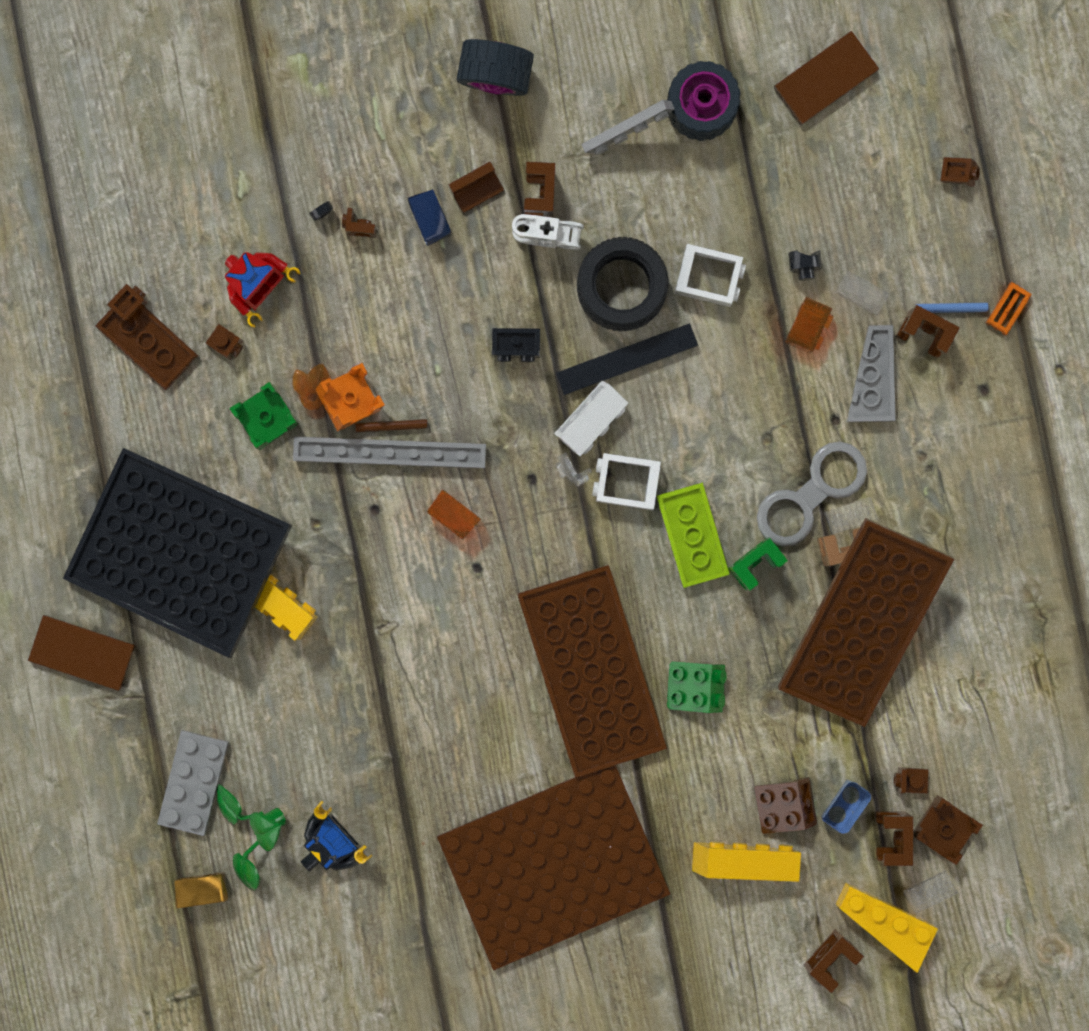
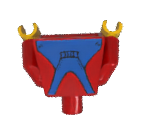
(253, 279)

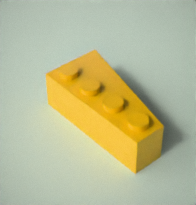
(285, 609)
(746, 862)
(893, 927)

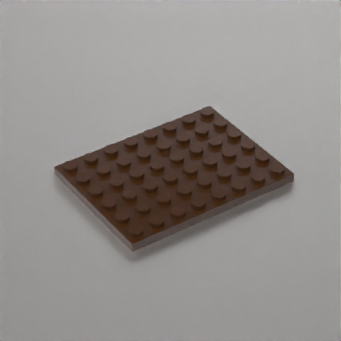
(553, 865)

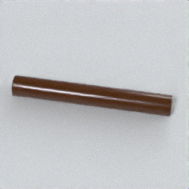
(391, 425)

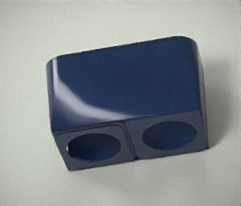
(429, 217)

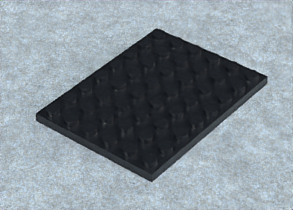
(177, 552)

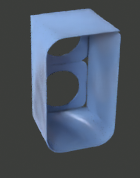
(857, 807)

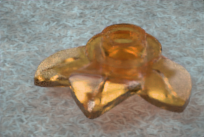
(307, 383)

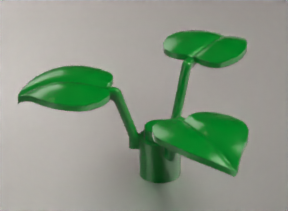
(265, 827)

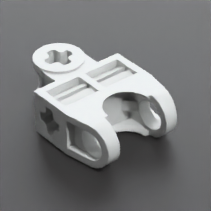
(557, 236)

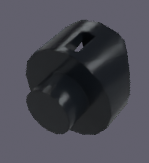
(805, 264)

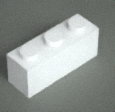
(591, 418)

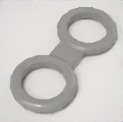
(812, 493)

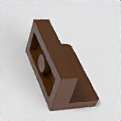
(476, 187)

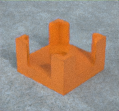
(349, 398)

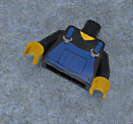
(330, 843)

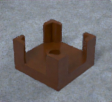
(543, 174)
(931, 324)
(946, 829)
(902, 837)
(827, 955)

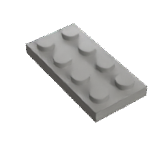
(193, 782)

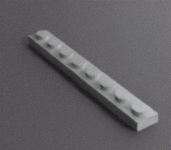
(389, 452)

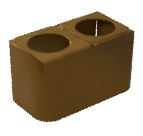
(200, 890)

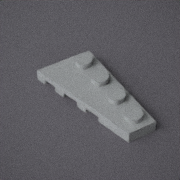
(875, 384)

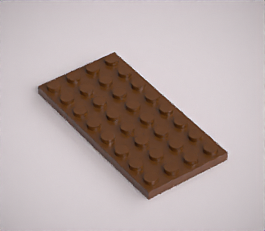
(865, 622)
(592, 671)

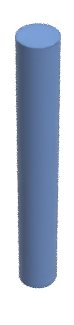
(955, 307)

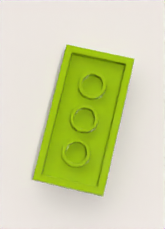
(692, 535)

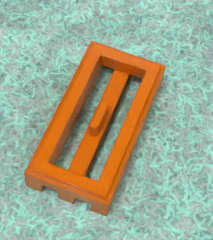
(998, 325)

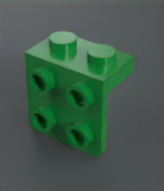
(696, 687)

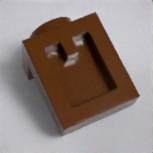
(960, 171)
(361, 228)
(127, 301)
(225, 342)
(911, 780)

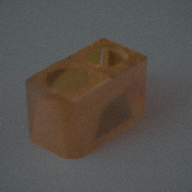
(453, 515)

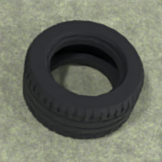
(633, 251)

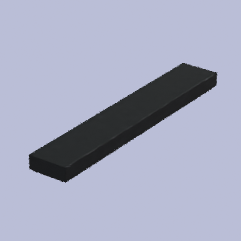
(626, 359)

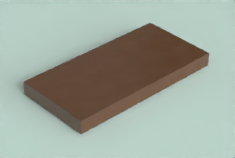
(826, 78)
(149, 345)
(81, 652)

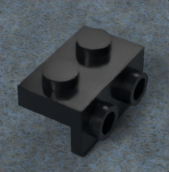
(515, 343)

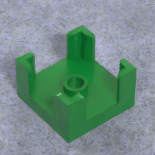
(264, 416)
(752, 558)

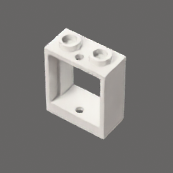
(733, 291)
(651, 488)

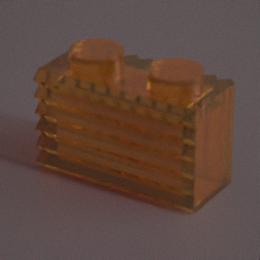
(809, 325)

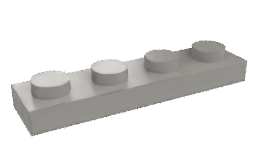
(637, 123)

